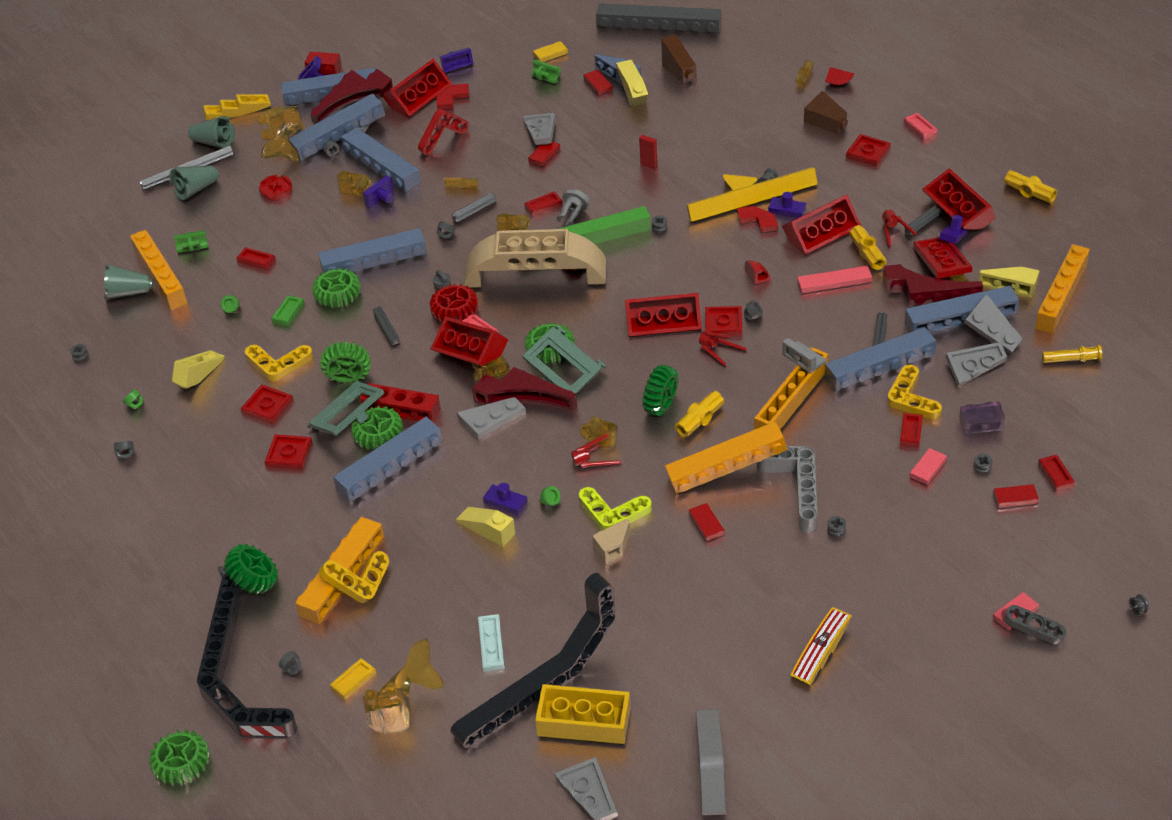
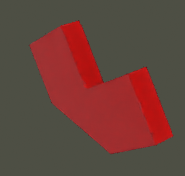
(455, 91)
(766, 220)

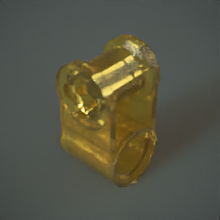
(351, 184)
(512, 222)
(495, 368)
(598, 427)

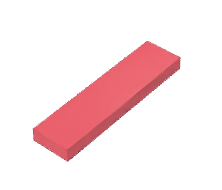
(834, 279)

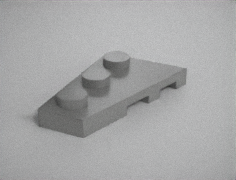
(541, 127)
(993, 325)
(975, 361)
(491, 416)
(589, 789)

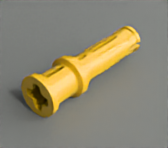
(1081, 354)

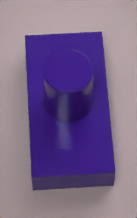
(456, 60)
(311, 69)
(379, 191)
(787, 206)
(954, 232)
(504, 499)

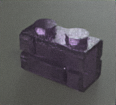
(982, 417)

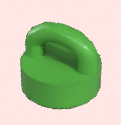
(230, 304)
(131, 397)
(550, 496)

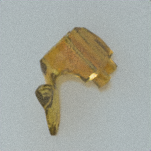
(282, 124)
(390, 707)

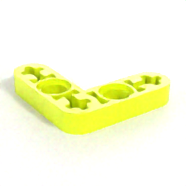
(613, 515)

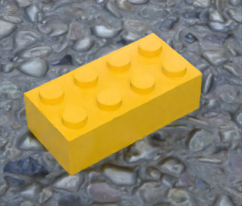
(583, 714)

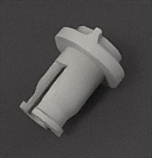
(574, 201)

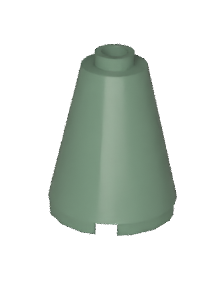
(213, 132)
(192, 180)
(124, 282)

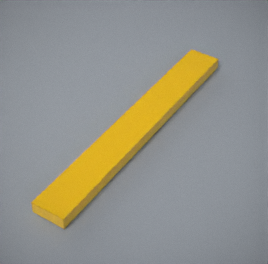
(751, 194)

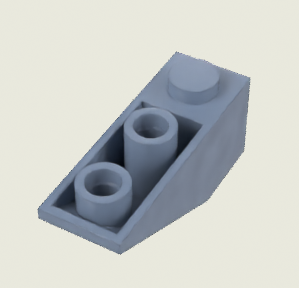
(608, 66)

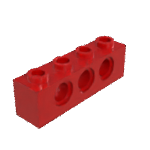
(408, 403)

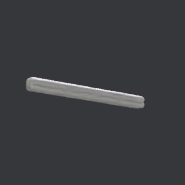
(202, 161)

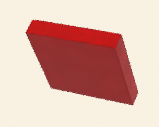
(868, 150)
(724, 320)
(266, 404)
(288, 451)

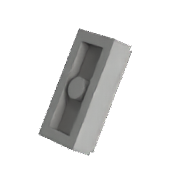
(802, 355)

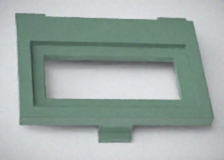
(570, 352)
(321, 420)

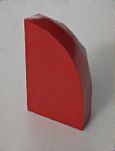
(838, 76)
(757, 272)

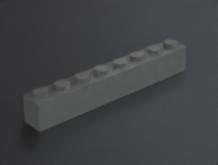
(658, 18)

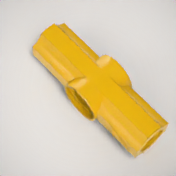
(1030, 186)
(867, 247)
(699, 414)

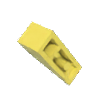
(632, 83)
(1021, 279)
(195, 368)
(489, 524)

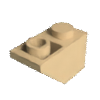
(612, 542)

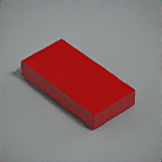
(598, 82)
(648, 151)
(544, 153)
(543, 204)
(256, 258)
(911, 430)
(1056, 473)
(1016, 496)
(706, 522)

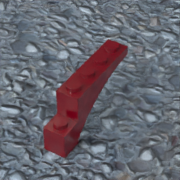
(351, 89)
(925, 289)
(524, 388)

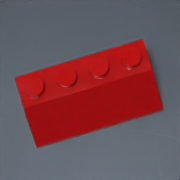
(417, 89)
(960, 199)
(822, 225)
(663, 314)
(468, 342)

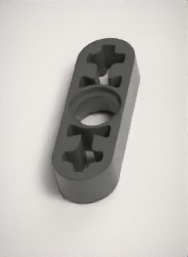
(1031, 616)

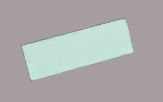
(491, 643)

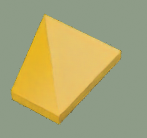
(738, 182)

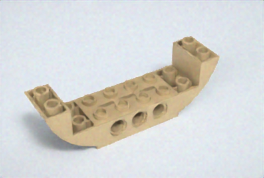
(534, 251)

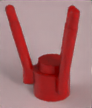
(891, 220)
(710, 340)
(581, 454)

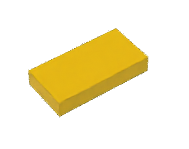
(550, 52)
(353, 679)

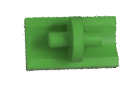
(545, 71)
(191, 241)

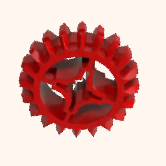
(453, 302)

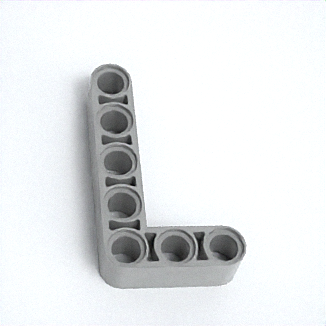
(800, 461)
(710, 762)

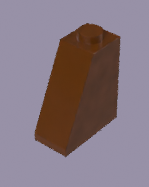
(677, 59)
(825, 114)

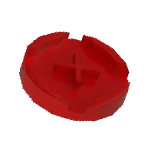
(275, 187)

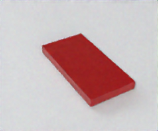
(942, 257)

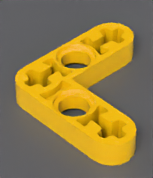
(277, 369)
(906, 397)
(362, 582)

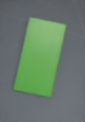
(287, 310)

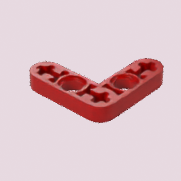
(429, 141)

